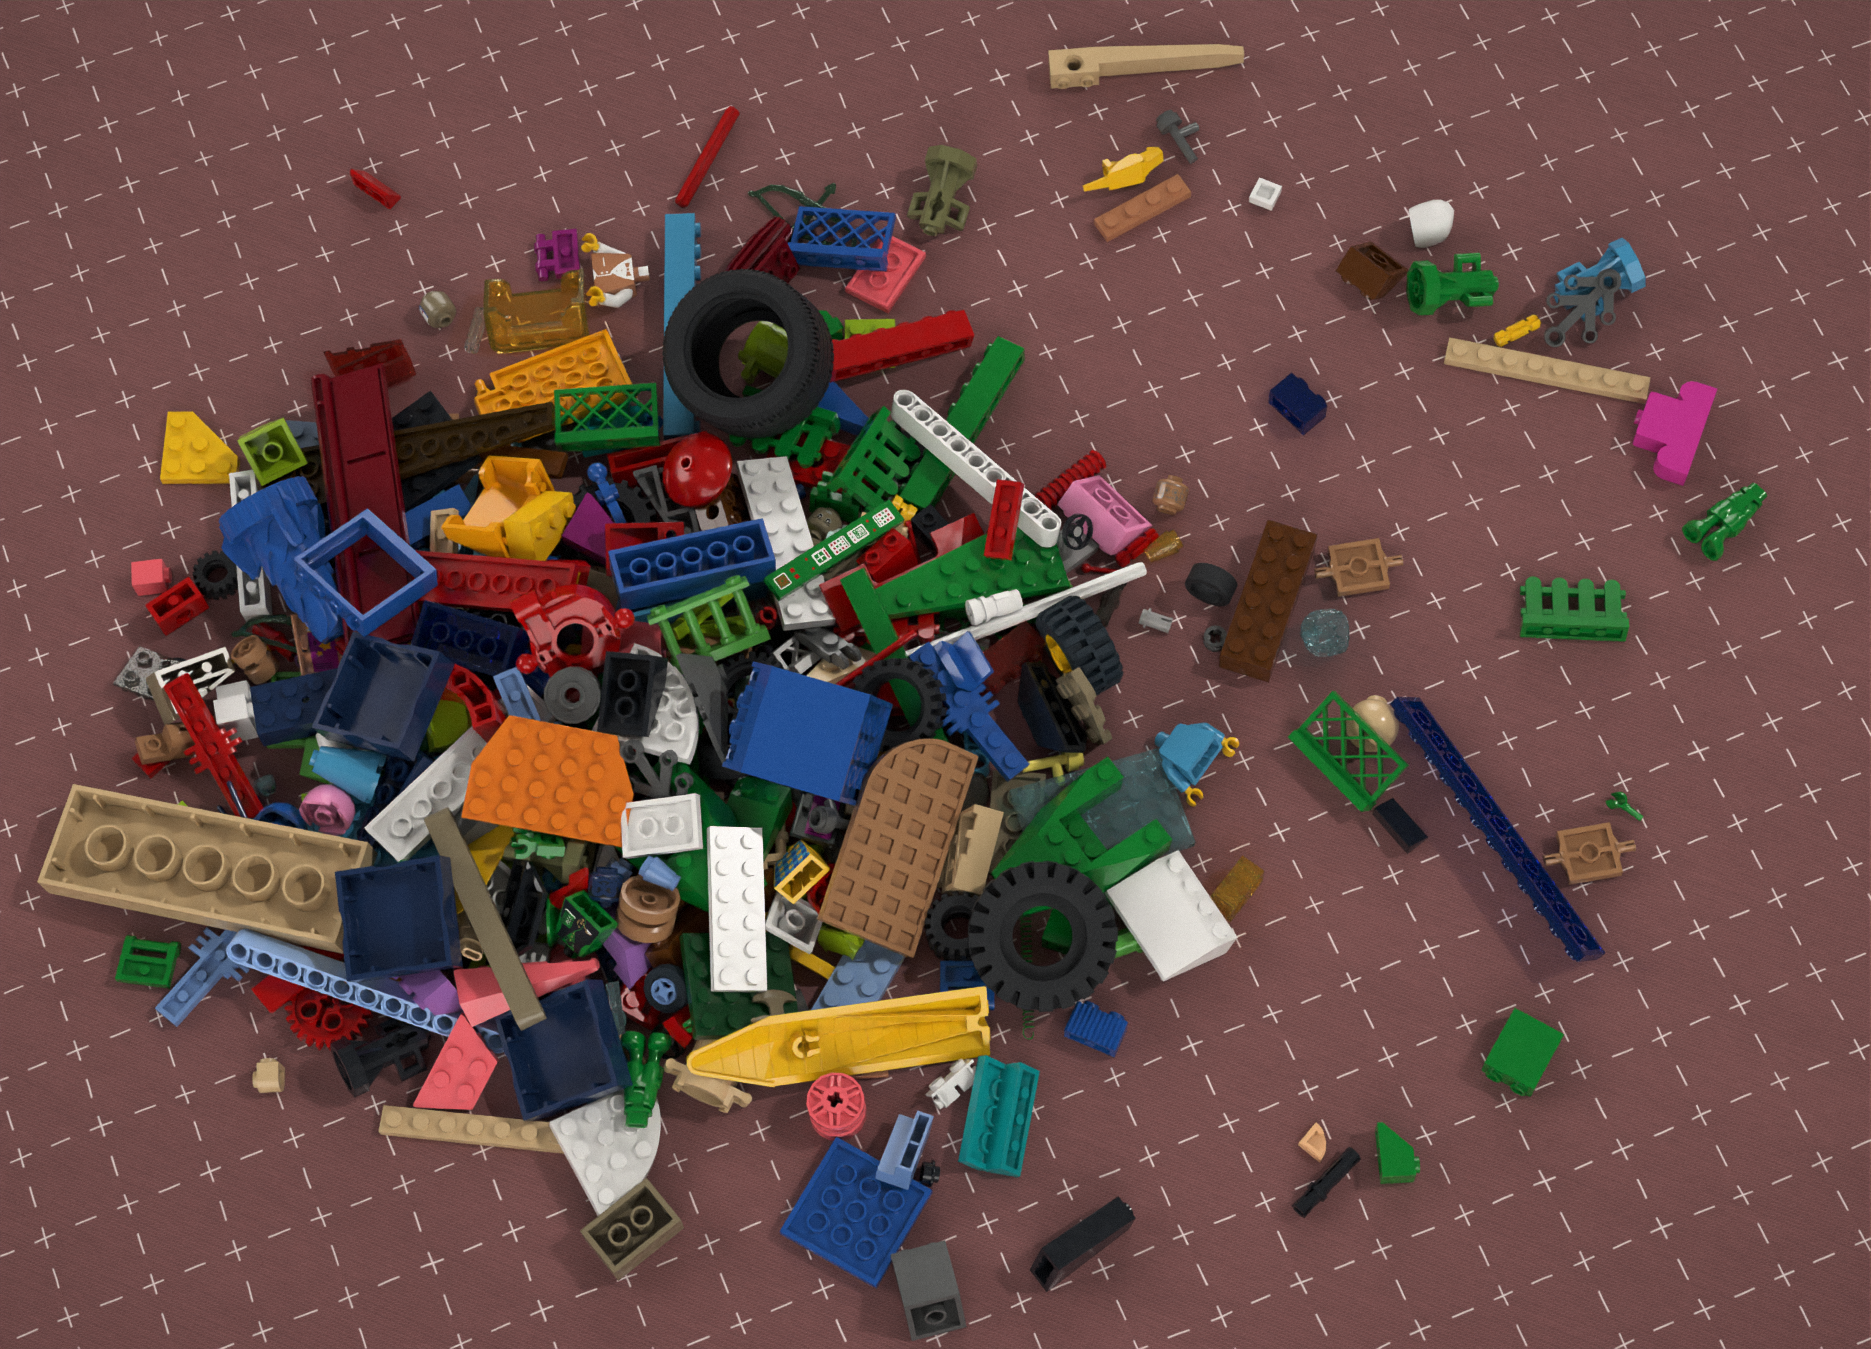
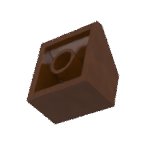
(1370, 270)

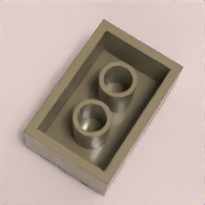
(632, 1229)

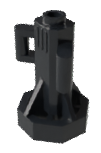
(363, 1060)

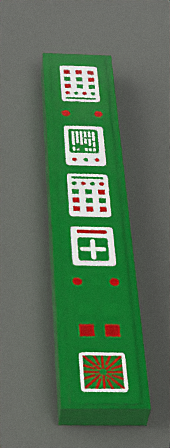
(833, 550)

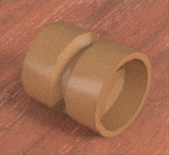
(255, 659)

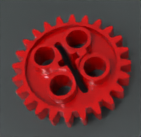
(351, 1018)

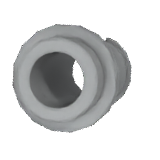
(1155, 620)

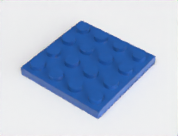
(854, 1216)

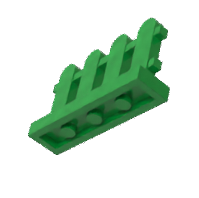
(819, 426)
(855, 461)
(1573, 624)

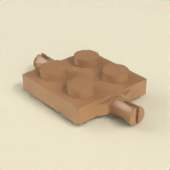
(1358, 567)
(1589, 853)

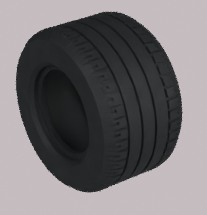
(708, 318)

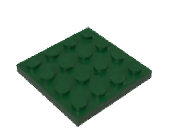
(722, 1013)

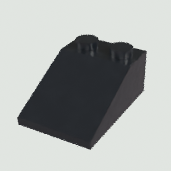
(631, 693)

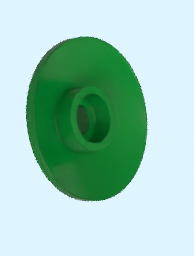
(552, 918)

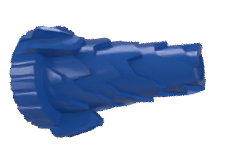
(272, 531)

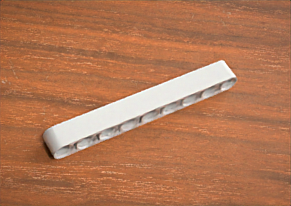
(970, 463)

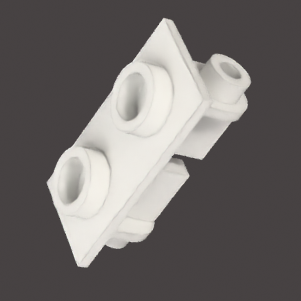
(944, 1089)

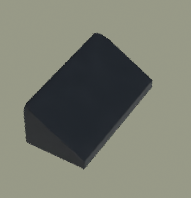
(1399, 825)

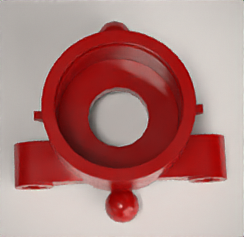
(555, 610)

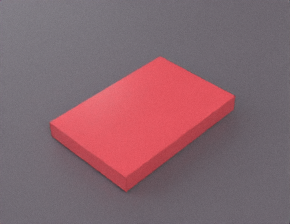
(884, 288)

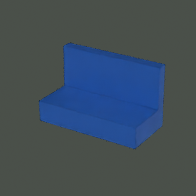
(964, 661)

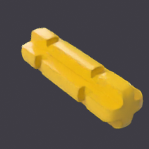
(1517, 330)

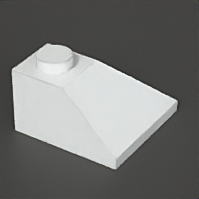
(793, 923)

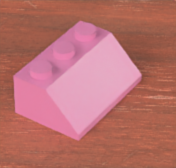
(1112, 517)

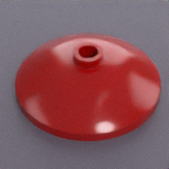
(706, 474)

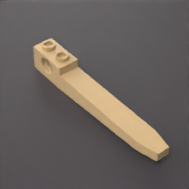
(1124, 60)

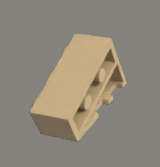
(971, 850)

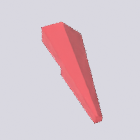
(483, 998)

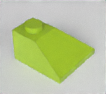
(272, 451)

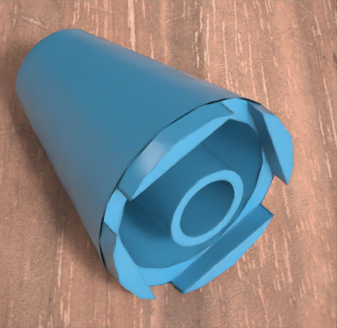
(349, 769)

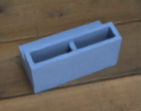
(904, 1149)

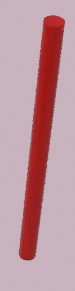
(880, 656)

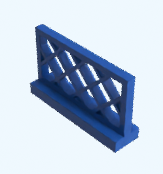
(838, 254)

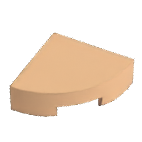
(1314, 1142)

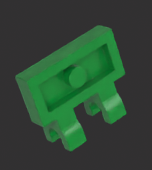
(847, 508)
(543, 844)

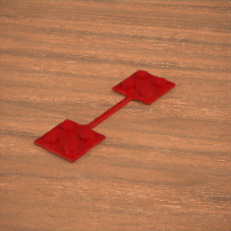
(945, 540)

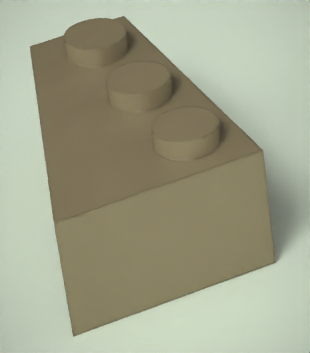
(205, 671)

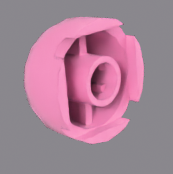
(328, 808)

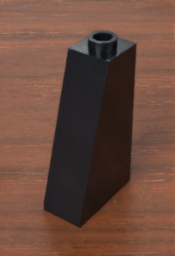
(1081, 1243)

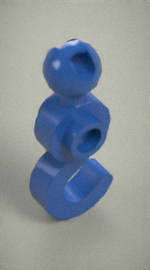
(607, 493)

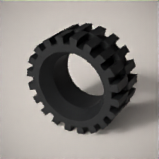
(927, 687)

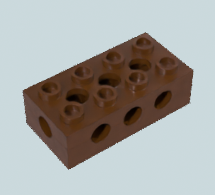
(726, 509)

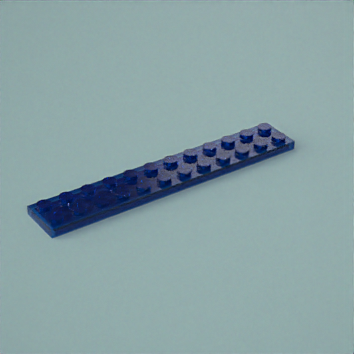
(1498, 829)

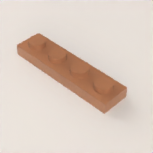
(1142, 208)

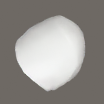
(1431, 222)

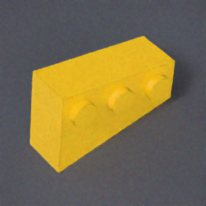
(539, 525)

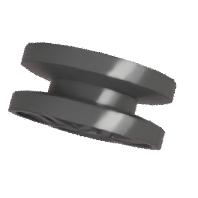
(556, 694)

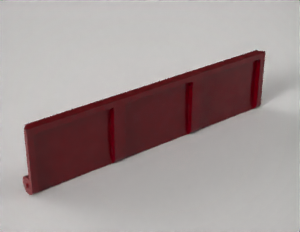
(362, 474)

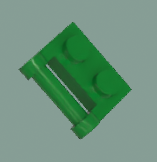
(144, 969)

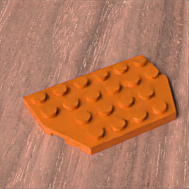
(550, 782)

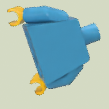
(1189, 754)

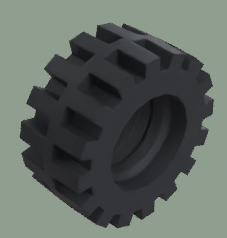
(206, 566)

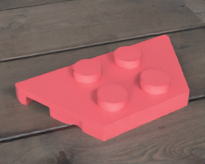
(459, 1070)

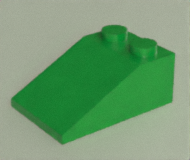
(762, 806)

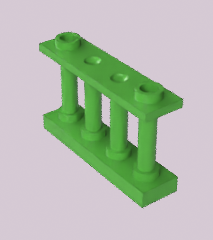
(729, 643)

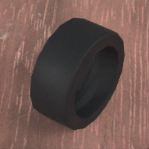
(1211, 584)

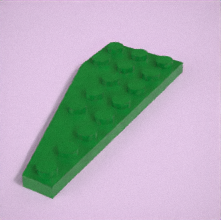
(968, 575)

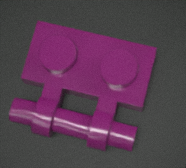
(565, 251)

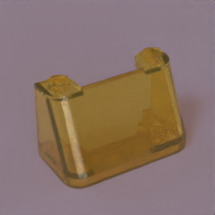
(536, 317)

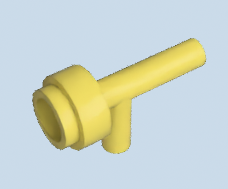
(1071, 761)

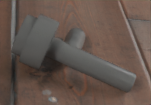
(1168, 123)
(826, 818)

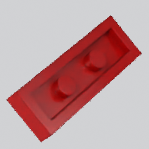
(1004, 520)

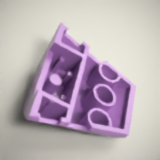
(628, 954)

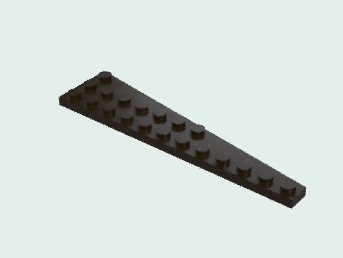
(444, 442)

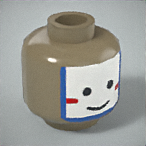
(437, 309)

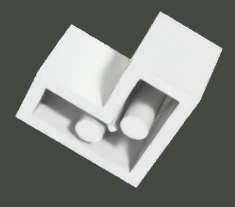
(235, 710)

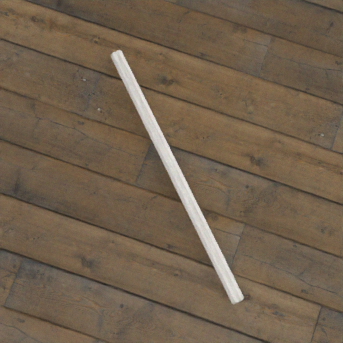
(1032, 610)

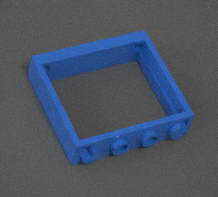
(365, 524)

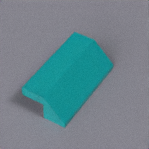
(999, 1116)

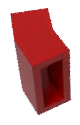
(675, 1027)

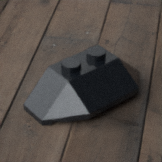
(1047, 712)
(523, 906)

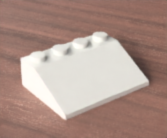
(1171, 916)

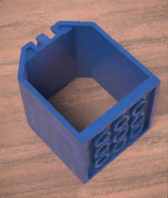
(806, 733)

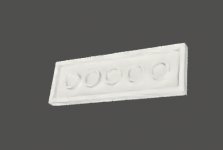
(736, 909)

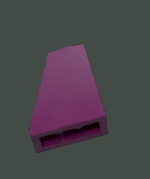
(587, 530)

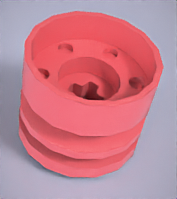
(844, 1119)

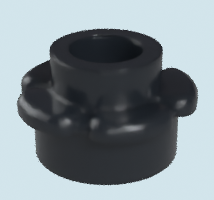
(929, 1173)

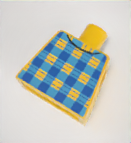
(799, 867)

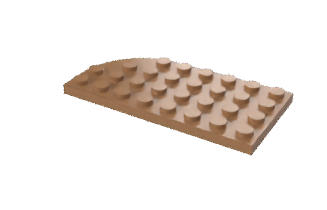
(898, 843)

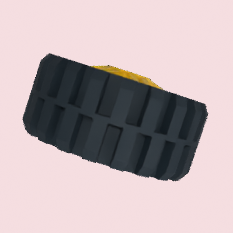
(1079, 640)

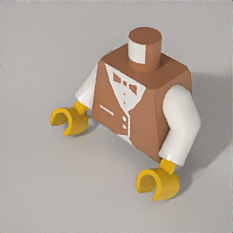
(612, 273)

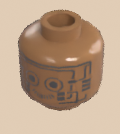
(1170, 495)

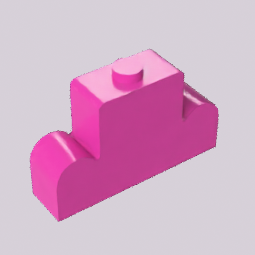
(1674, 428)

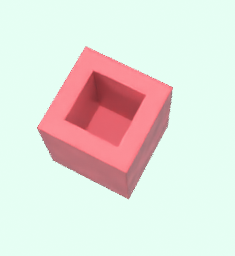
(150, 577)

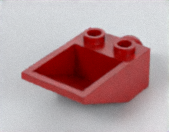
(630, 534)

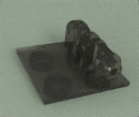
(139, 667)

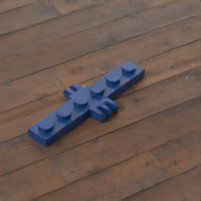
(970, 713)

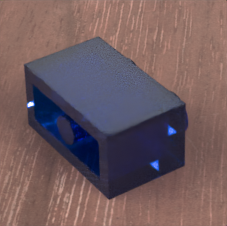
(1298, 403)

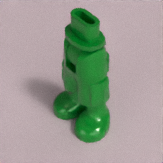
(1729, 515)
(646, 1078)

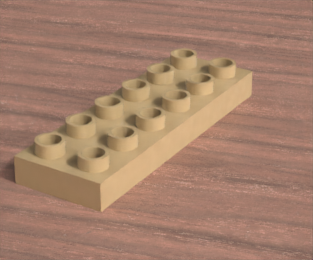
(201, 866)

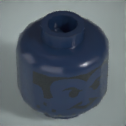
(605, 886)

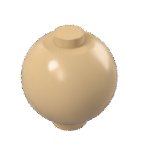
(1379, 717)

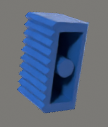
(1096, 1028)

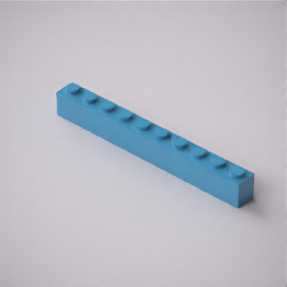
(679, 277)

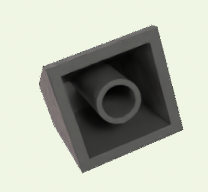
(928, 1290)

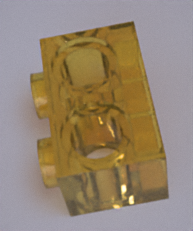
(1237, 888)

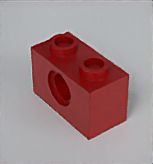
(177, 606)

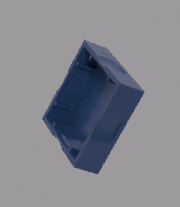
(383, 696)
(398, 919)
(568, 1055)

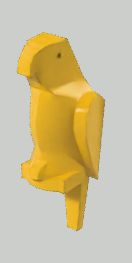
(1128, 170)

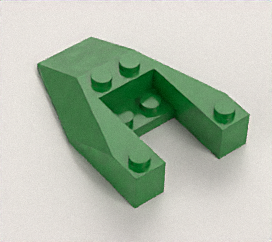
(1065, 838)
(693, 864)

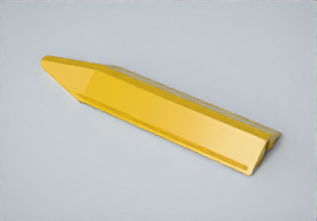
(851, 1039)

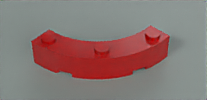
(483, 705)

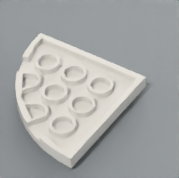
(676, 718)
(606, 1152)

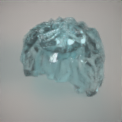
(1325, 632)

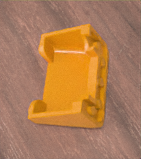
(507, 487)

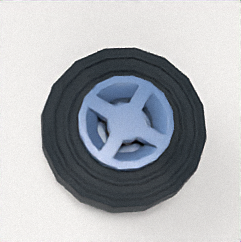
(662, 997)

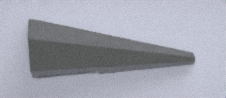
(652, 484)

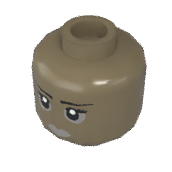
(822, 522)

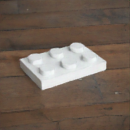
(662, 826)

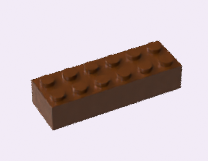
(1268, 601)

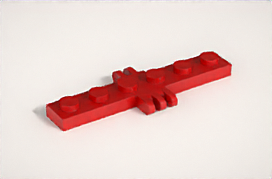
(212, 745)

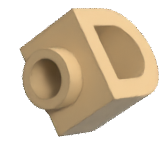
(269, 1076)

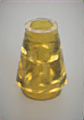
(1164, 546)

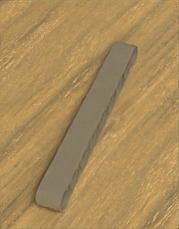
(486, 920)

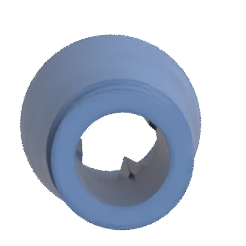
(659, 873)

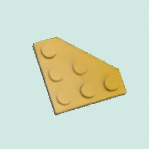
(195, 453)

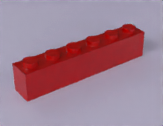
(901, 344)

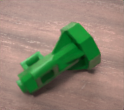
(1430, 288)

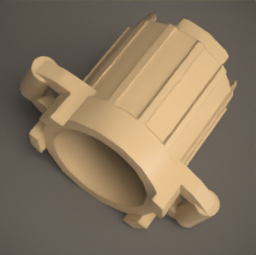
(706, 1089)

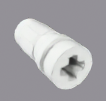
(994, 606)

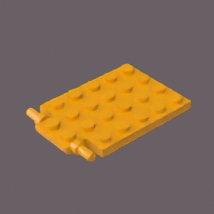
(577, 364)

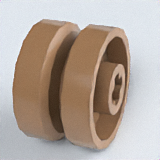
(646, 910)

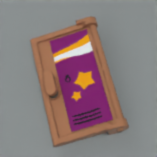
(318, 655)

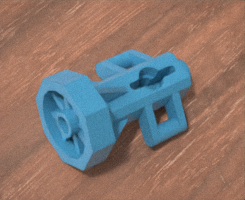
(1617, 257)

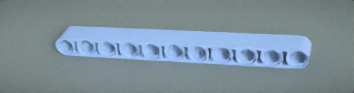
(331, 982)

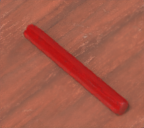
(707, 157)

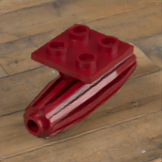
(768, 251)

